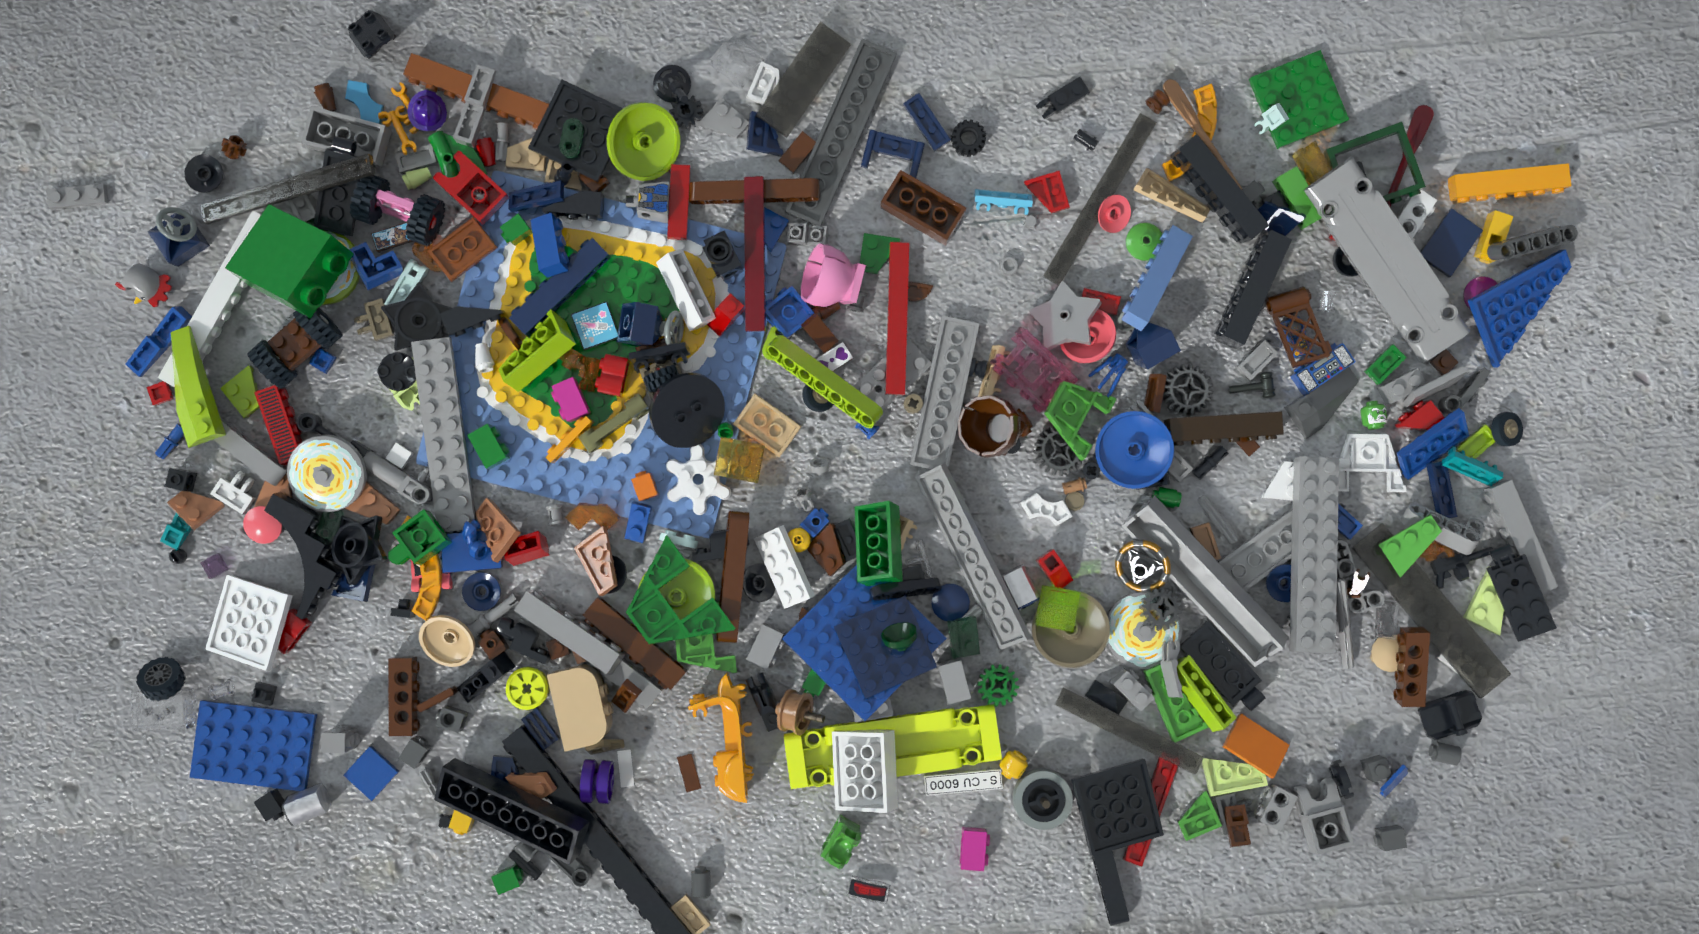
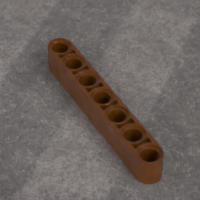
(774, 191)
(733, 571)

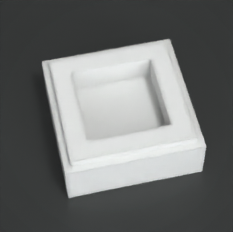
(399, 455)

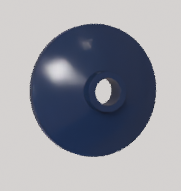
(1277, 591)
(472, 595)

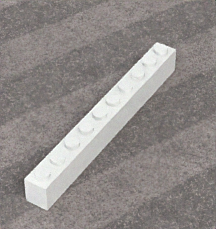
(215, 306)

